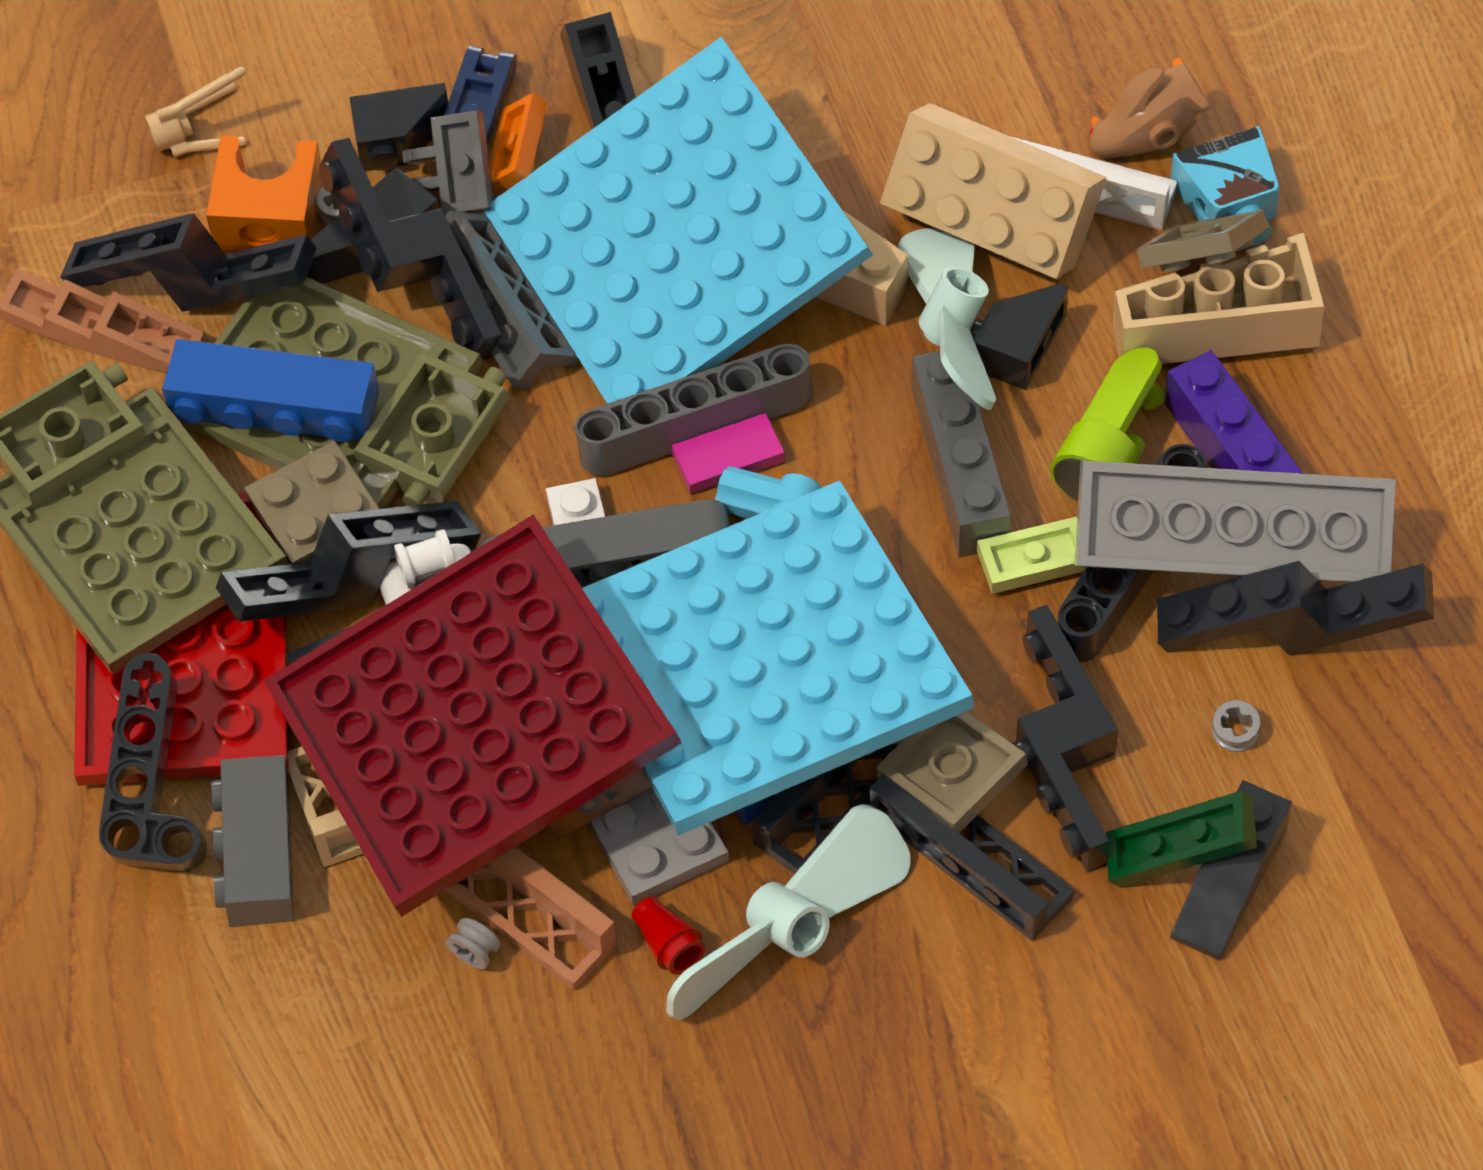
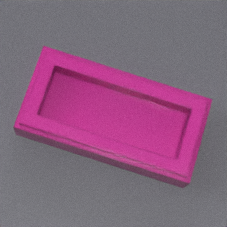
(743, 445)

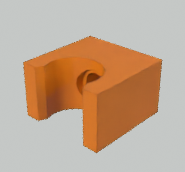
(259, 212)

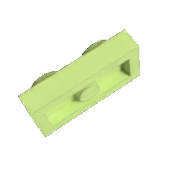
(1029, 555)

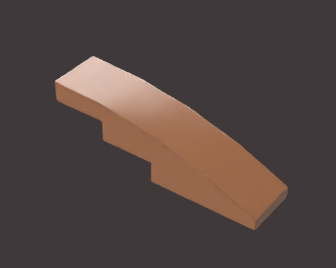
(90, 322)

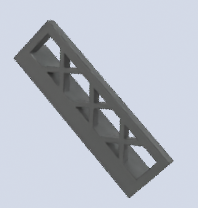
(522, 346)

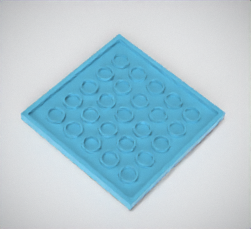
(677, 229)
(776, 654)

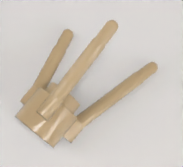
(171, 125)

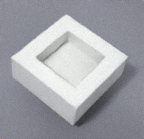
(574, 502)

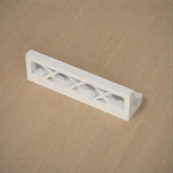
(1126, 192)

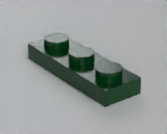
(1181, 839)

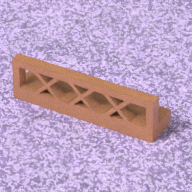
(554, 900)

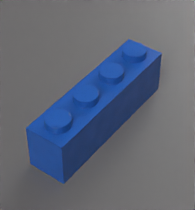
(271, 390)

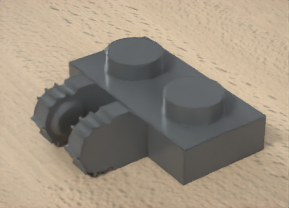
(460, 162)

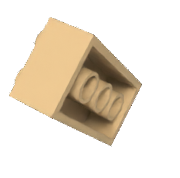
(992, 190)

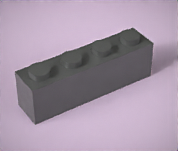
(959, 455)

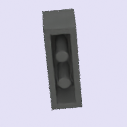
(253, 841)

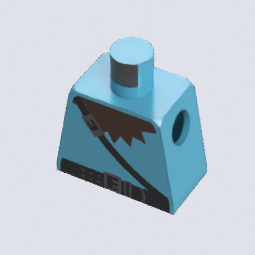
(1228, 178)

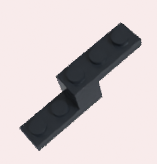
(408, 249)
(189, 262)
(345, 562)
(1295, 608)
(1065, 738)

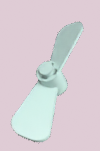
(953, 296)
(848, 867)

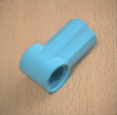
(752, 493)

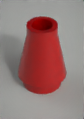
(670, 938)

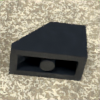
(395, 122)
(1020, 333)

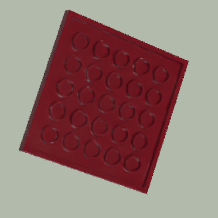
(470, 714)

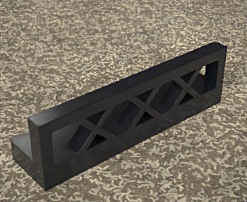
(791, 806)
(969, 864)

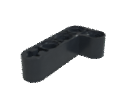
(148, 760)

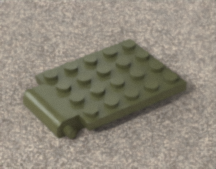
(428, 404)
(121, 512)

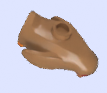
(1149, 113)

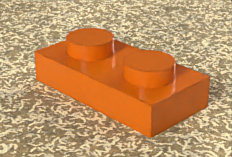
(516, 142)

